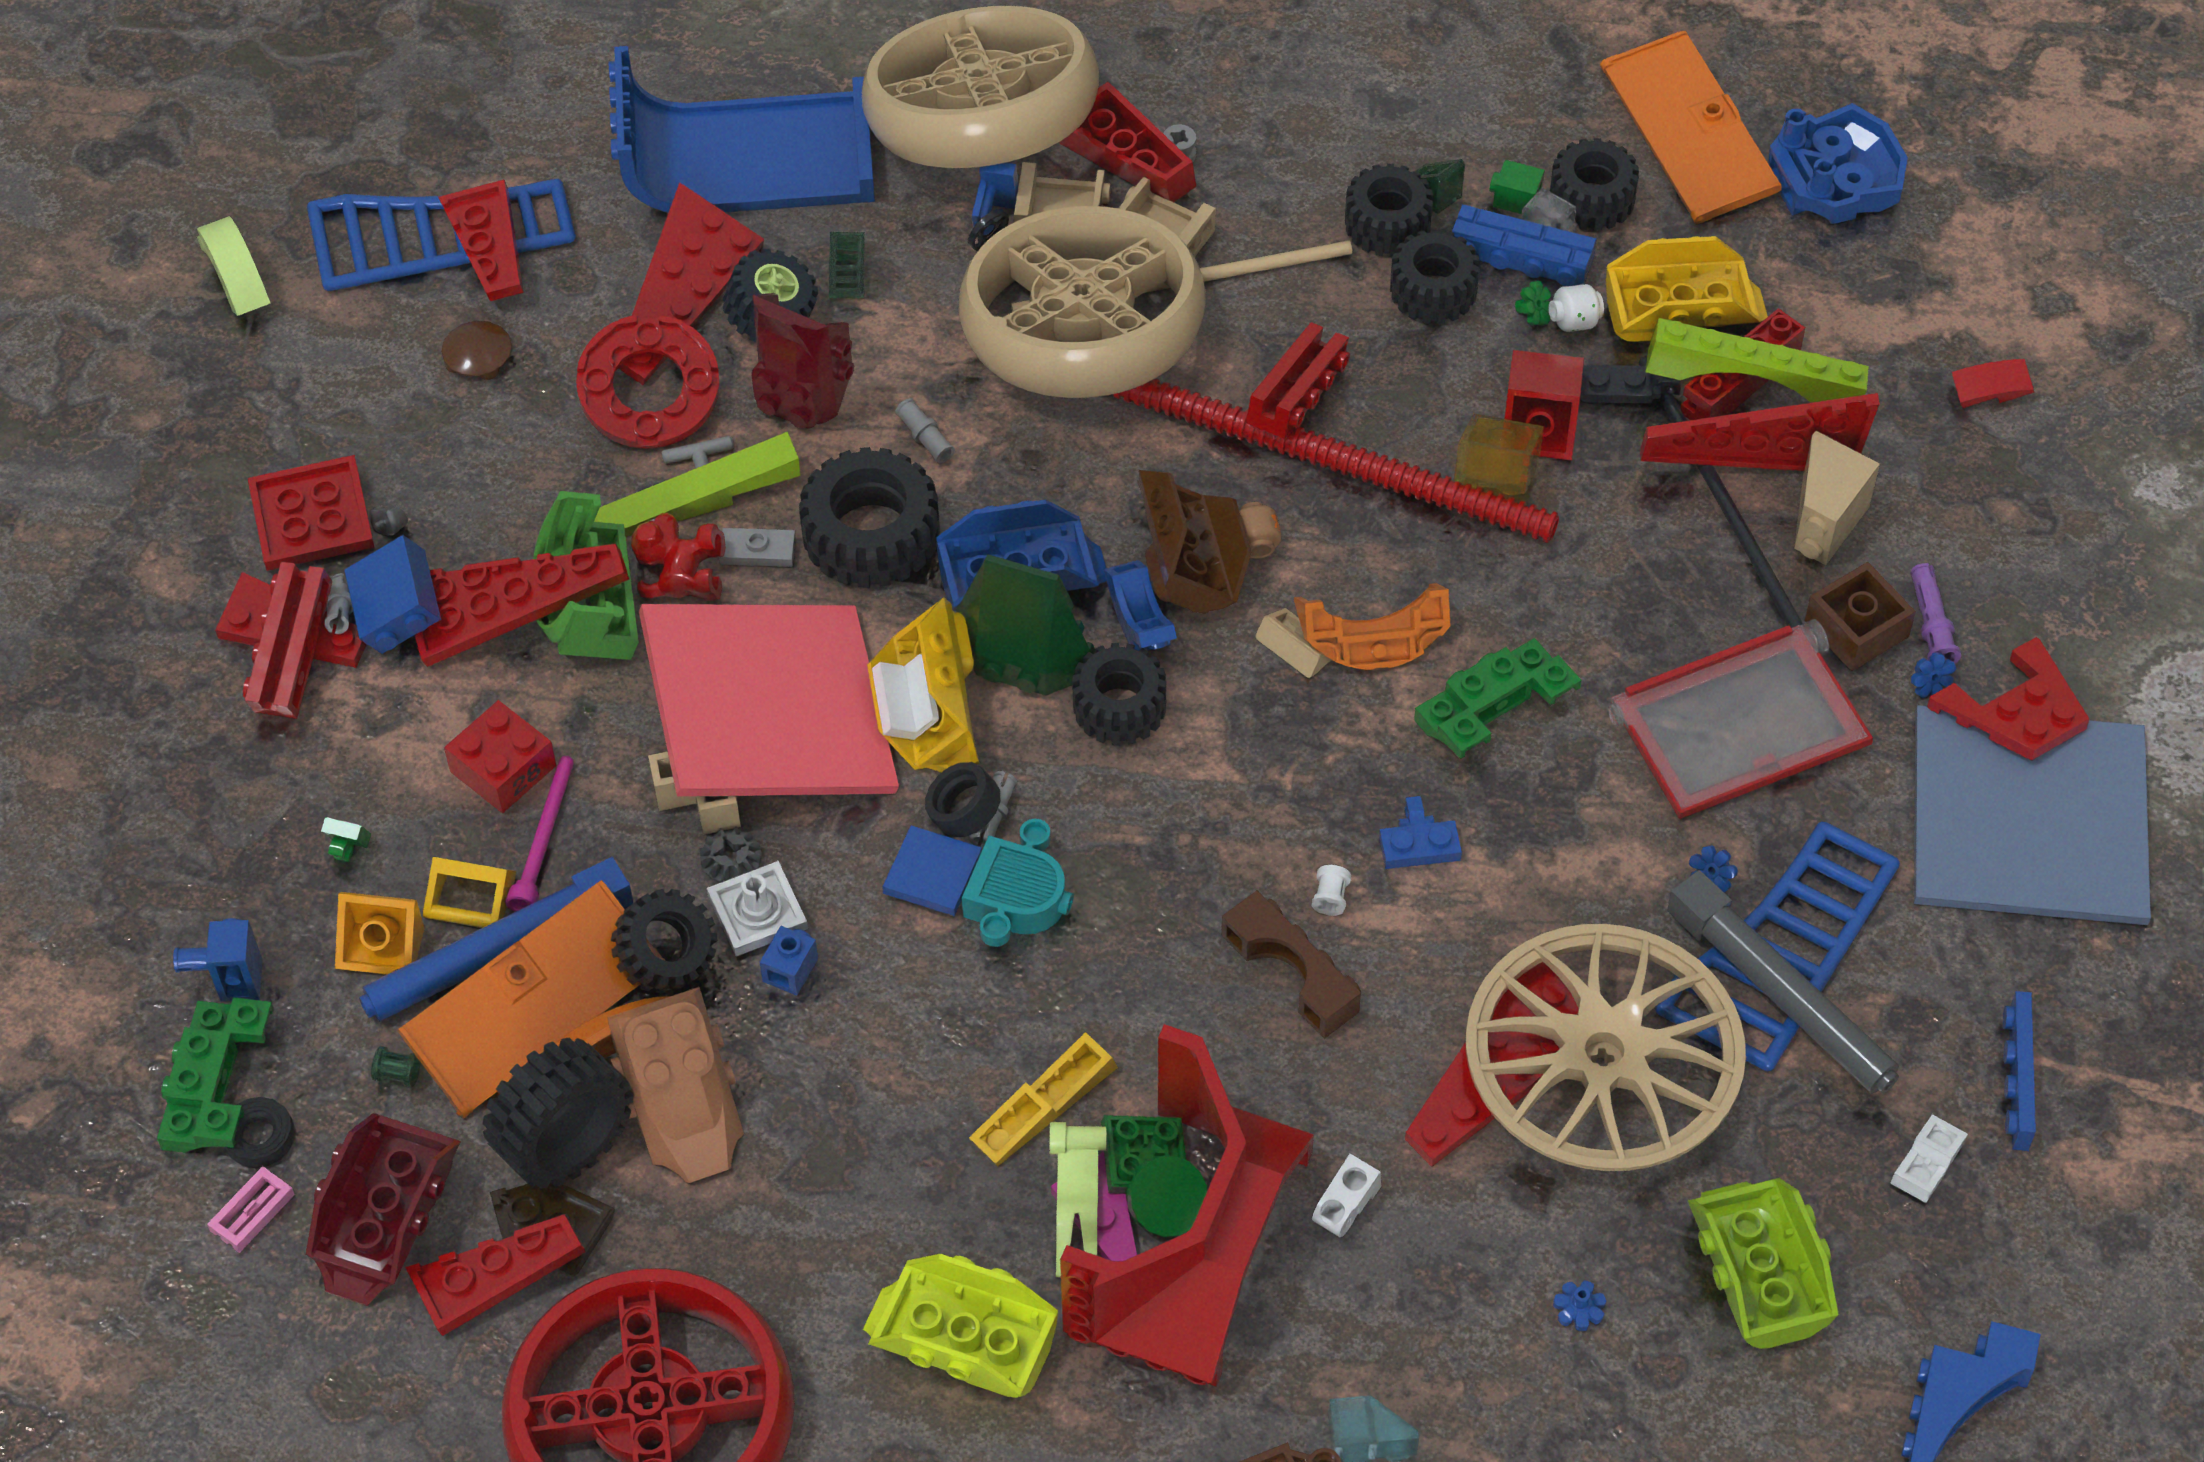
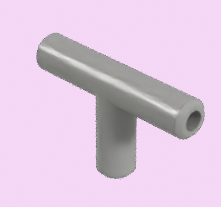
(698, 451)

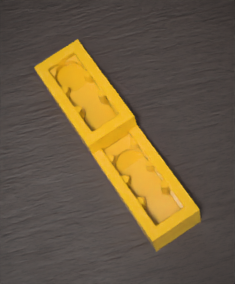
(1045, 1100)

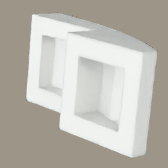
(1929, 1158)

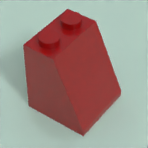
(1547, 394)

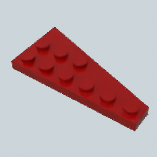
(1762, 437)

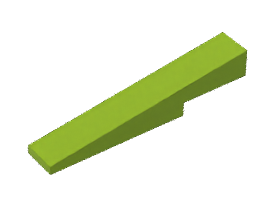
(707, 486)

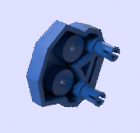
(1821, 175)

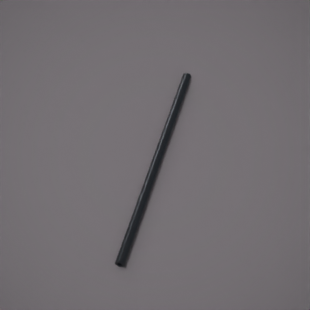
(1737, 523)

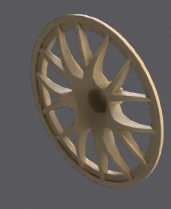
(1607, 1034)

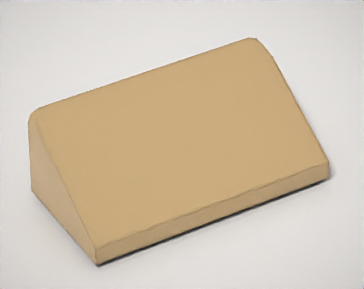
(1284, 636)

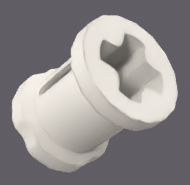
(1331, 890)

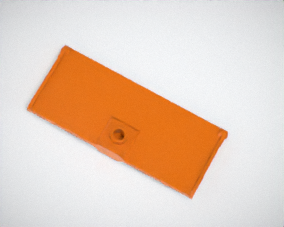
(1691, 126)
(522, 1000)

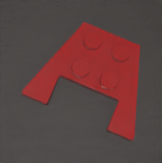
(2029, 716)

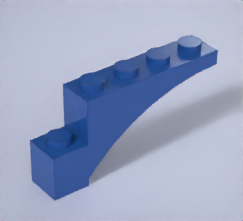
(1963, 1383)

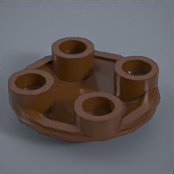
(476, 349)

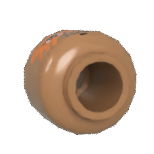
(1261, 528)

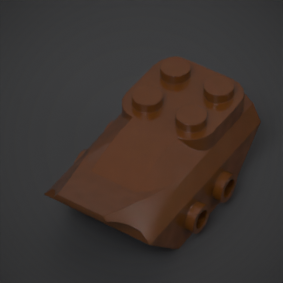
(1196, 545)

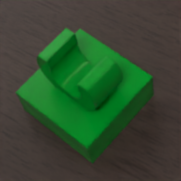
(344, 837)

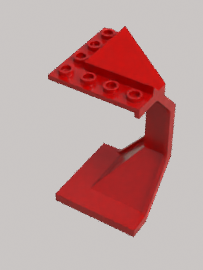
(1181, 1295)

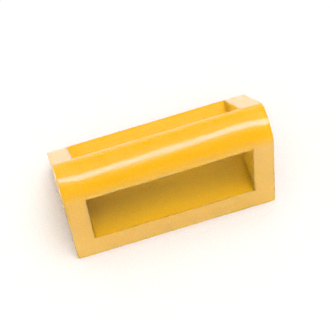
(438, 873)

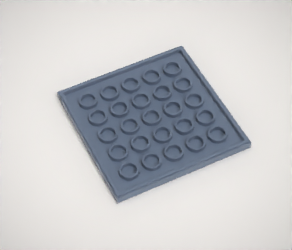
(2036, 833)

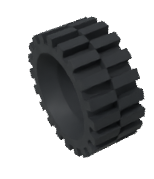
(557, 1112)

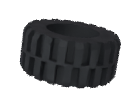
(861, 481)

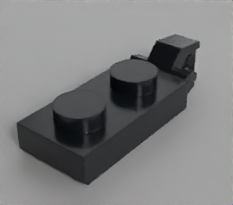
(1624, 384)

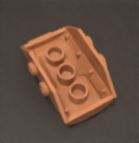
(678, 1084)

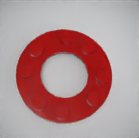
(642, 335)

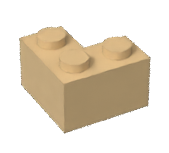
(714, 811)

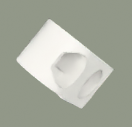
(1347, 1195)

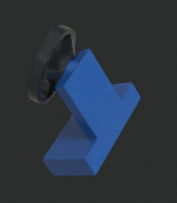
(996, 188)

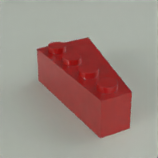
(1131, 146)

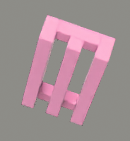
(263, 1209)

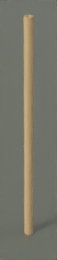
(1259, 264)

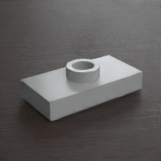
(758, 547)

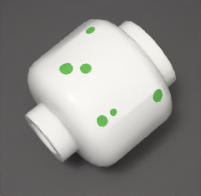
(1576, 307)

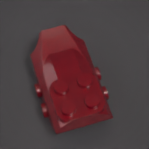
(799, 364)
(376, 1204)

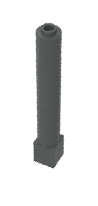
(1708, 915)

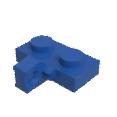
(1419, 839)

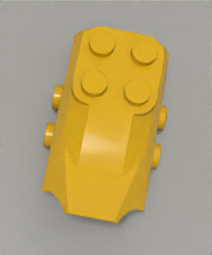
(1681, 281)
(947, 661)

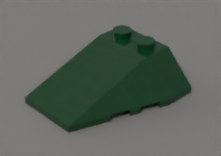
(1022, 627)

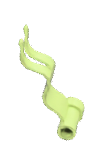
(1076, 1182)

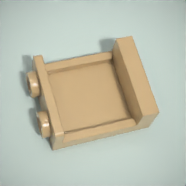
(1045, 194)
(1189, 226)

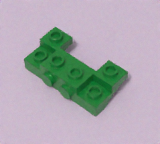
(1490, 690)
(202, 1074)

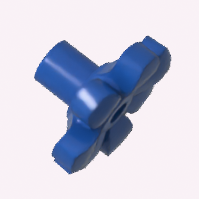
(1932, 675)
(1715, 866)
(1579, 1305)

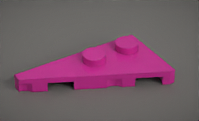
(1114, 1226)

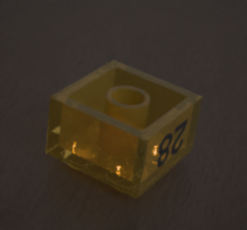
(1498, 454)

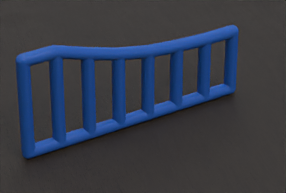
(421, 205)
(1769, 910)

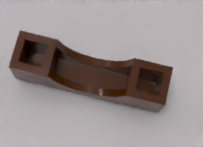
(1261, 931)

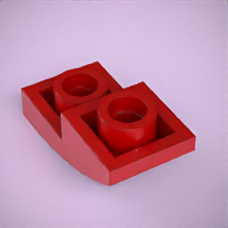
(1993, 380)

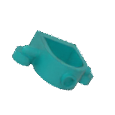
(1016, 886)

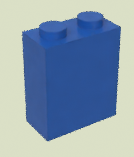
(392, 594)

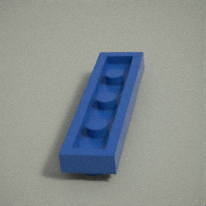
(2020, 1082)

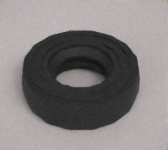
(276, 1146)

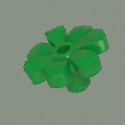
(1534, 303)

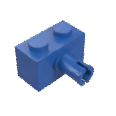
(230, 958)

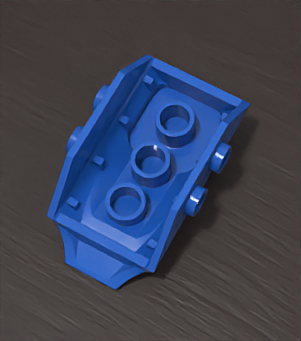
(1024, 533)

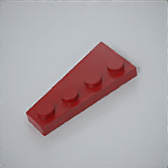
(478, 1279)

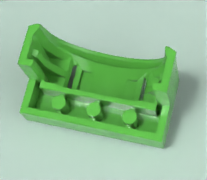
(609, 624)

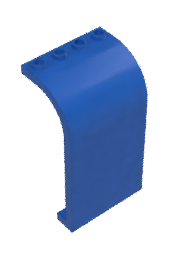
(741, 149)

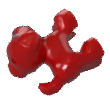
(659, 543)

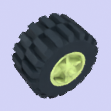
(767, 274)

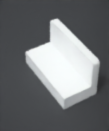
(904, 699)

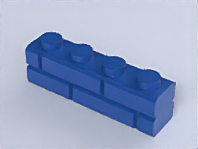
(1526, 246)

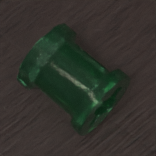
(395, 1067)

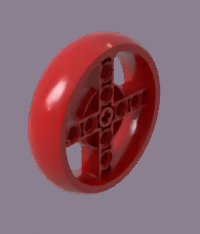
(636, 1300)

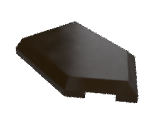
(531, 1205)

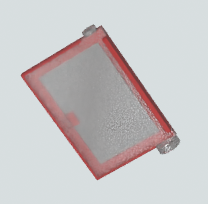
(1741, 718)

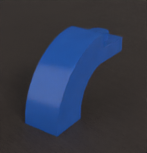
(1137, 607)

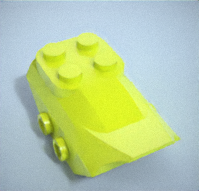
(967, 1322)

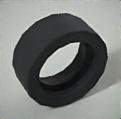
(949, 786)

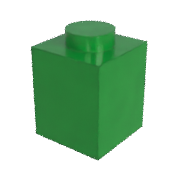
(1515, 185)

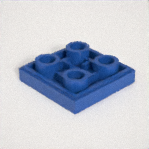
(932, 870)

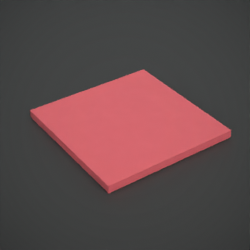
(766, 700)

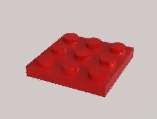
(310, 512)

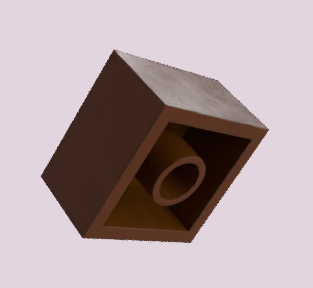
(1861, 615)

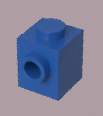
(789, 960)

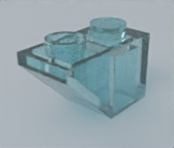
(1369, 1430)

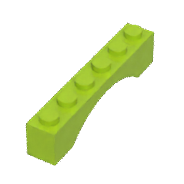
(1689, 351)

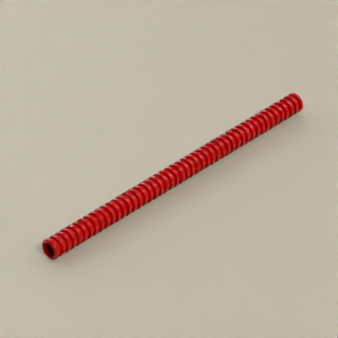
(1348, 460)

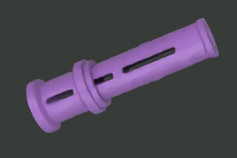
(1936, 628)

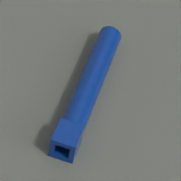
(469, 954)

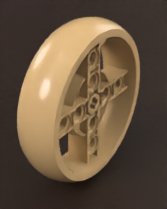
(980, 86)
(1083, 287)

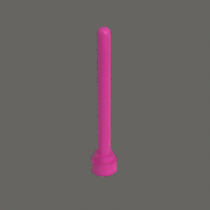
(525, 891)

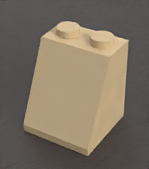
(1832, 497)

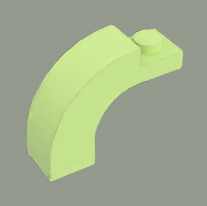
(233, 265)

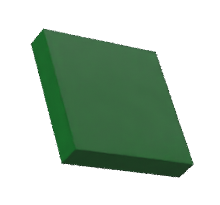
(1135, 1141)

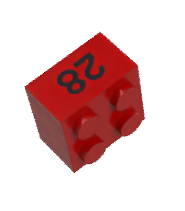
(500, 756)

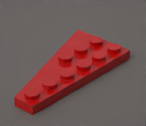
(688, 268)
(509, 593)
(1455, 1107)

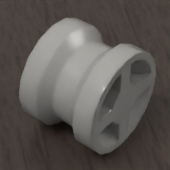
(1183, 138)

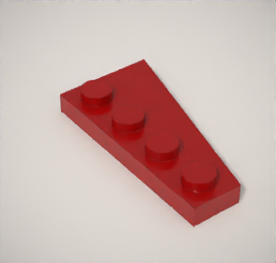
(487, 234)
(243, 624)

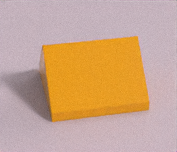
(377, 933)

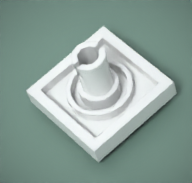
(756, 907)

